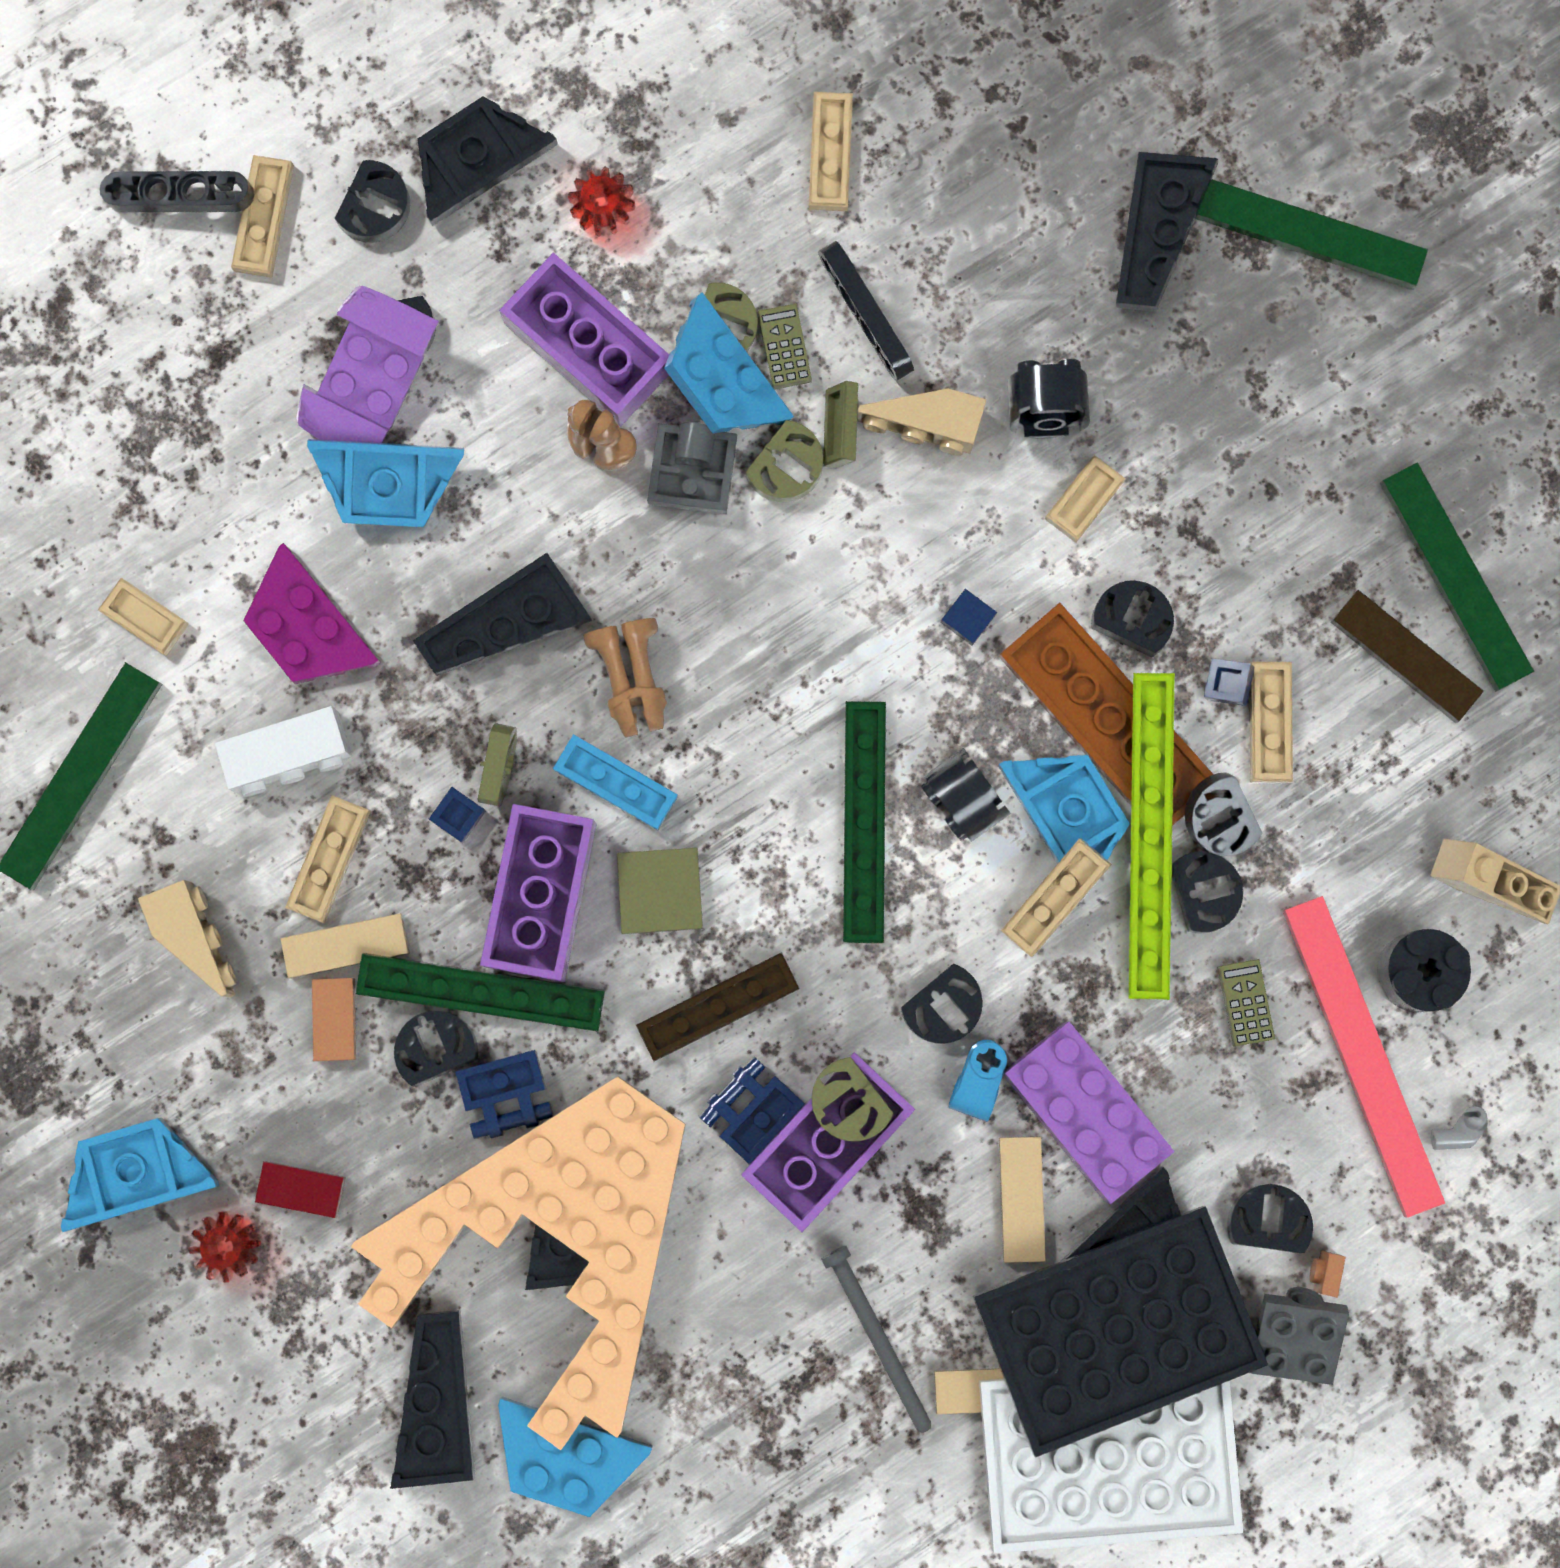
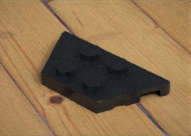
(474, 154)
(1143, 1208)

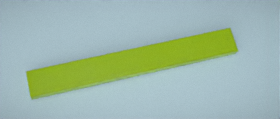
(1151, 836)

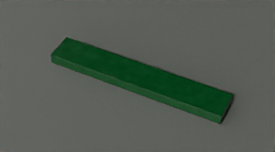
(1312, 234)
(1456, 577)
(79, 776)
(864, 822)
(480, 992)

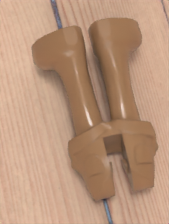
(598, 429)
(624, 698)

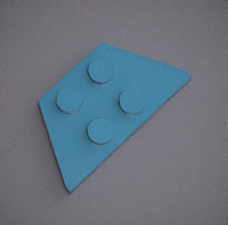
(721, 375)
(384, 480)
(1067, 803)
(131, 1172)
(569, 1478)

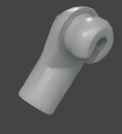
(1464, 1133)

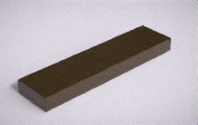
(1407, 656)
(717, 1007)

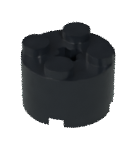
(1048, 398)
(965, 796)
(1444, 959)

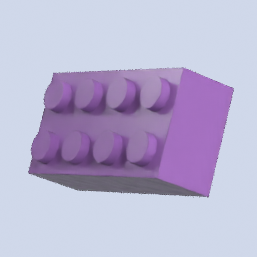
(586, 338)
(538, 893)
(1087, 1112)
(808, 1165)

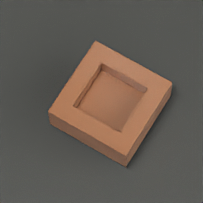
(1327, 1273)

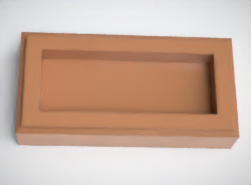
(334, 1019)

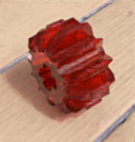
(588, 209)
(233, 1259)

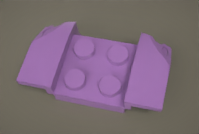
(368, 370)

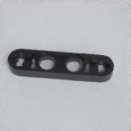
(176, 194)
(866, 310)

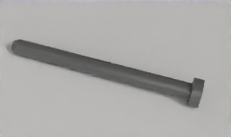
(838, 1261)

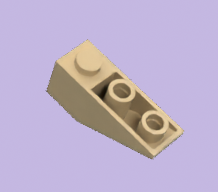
(934, 417)
(1495, 879)
(180, 925)

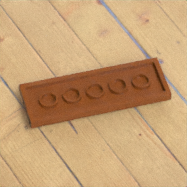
(1092, 701)

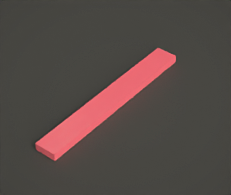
(1363, 1057)

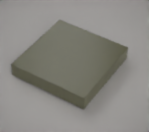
(659, 891)

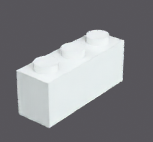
(283, 751)

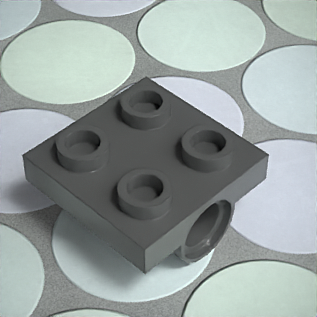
(692, 468)
(1301, 1336)

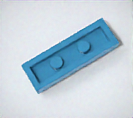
(615, 782)

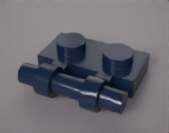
(501, 1081)
(763, 1116)

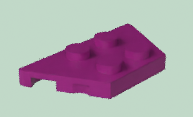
(303, 625)

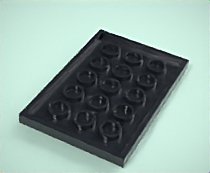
(1119, 1331)

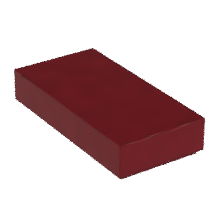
(300, 1189)

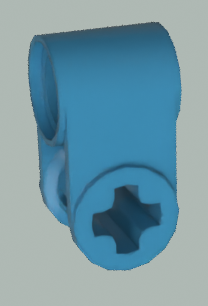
(976, 1087)

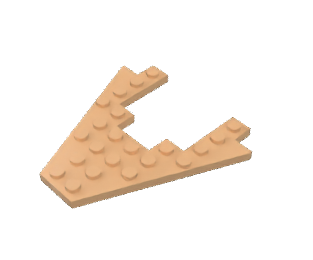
(596, 1184)

